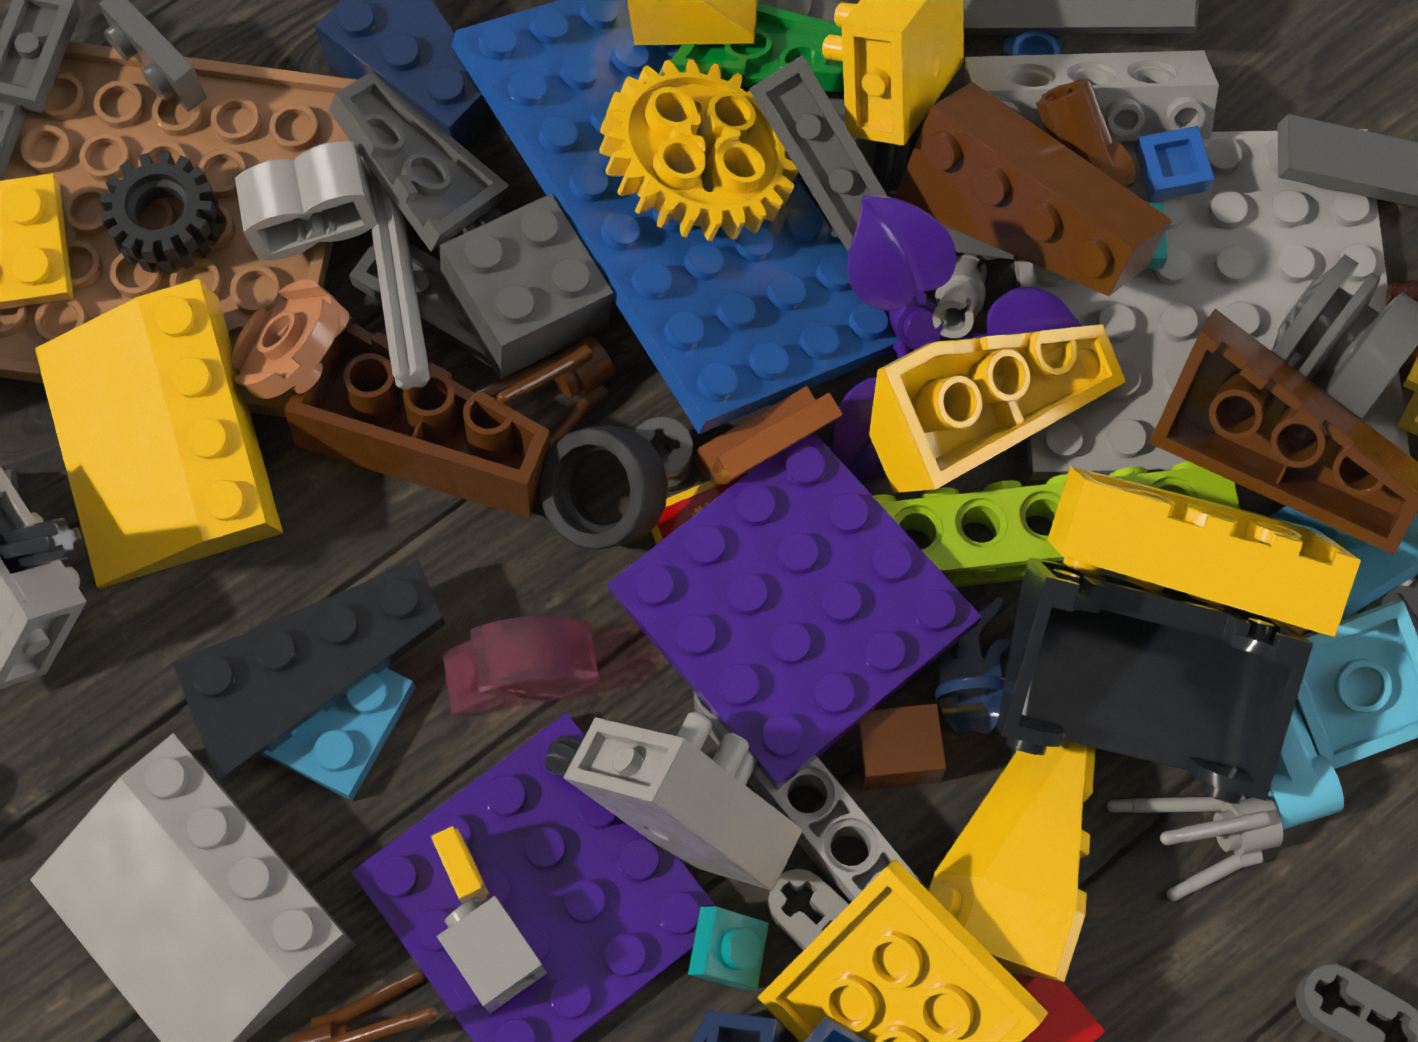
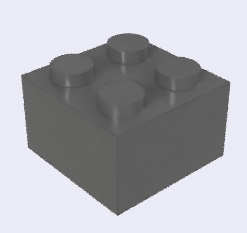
(525, 285)

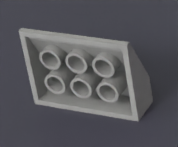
(188, 903)

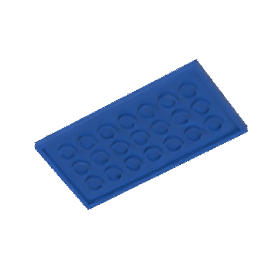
(717, 317)

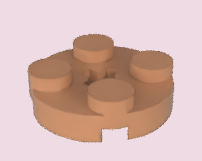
(286, 346)

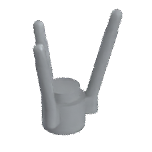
(1238, 827)

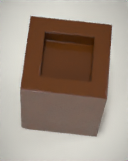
(901, 747)

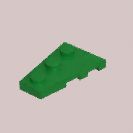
(779, 40)

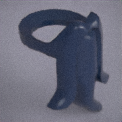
(971, 685)

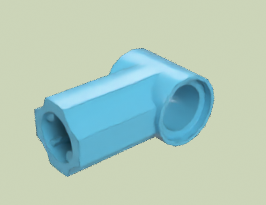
(1304, 783)

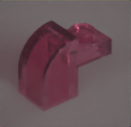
(520, 659)

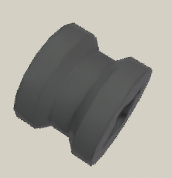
(673, 434)

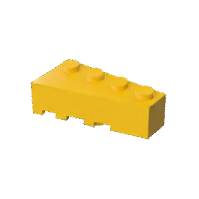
(1203, 550)

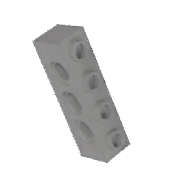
(1133, 89)

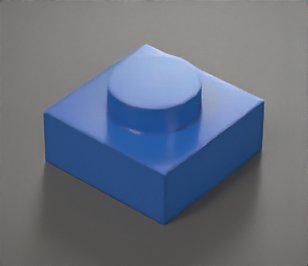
(1174, 163)

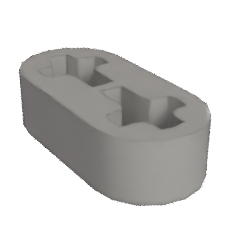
(823, 902)

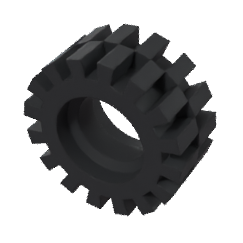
(150, 183)

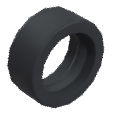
(561, 493)

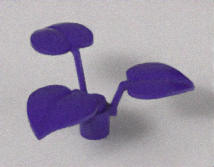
(889, 265)

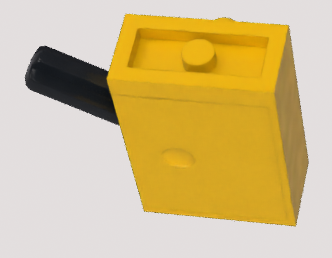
(894, 70)

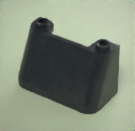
(1150, 678)

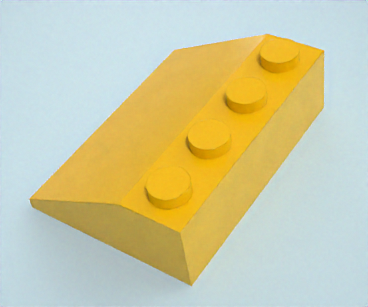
(157, 435)

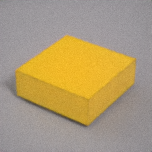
(459, 865)

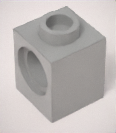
(490, 952)

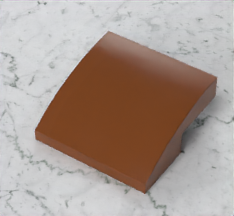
(765, 435)

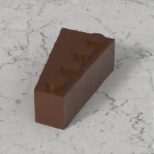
(1027, 193)
(421, 435)
(1286, 438)

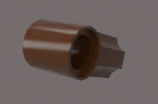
(1076, 121)

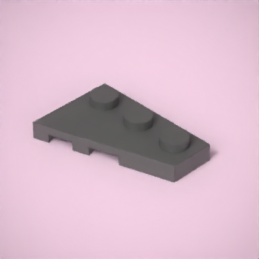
(416, 161)

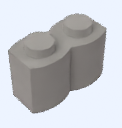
(305, 200)

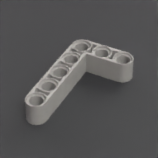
(836, 819)

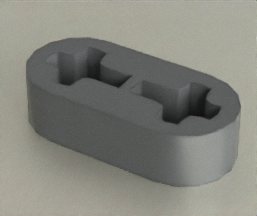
(1360, 994)

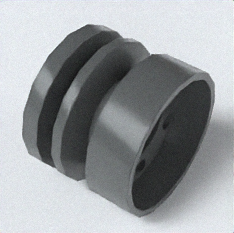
(1348, 336)

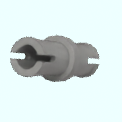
(960, 297)

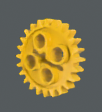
(664, 162)

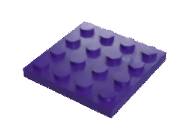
(793, 606)
(573, 877)

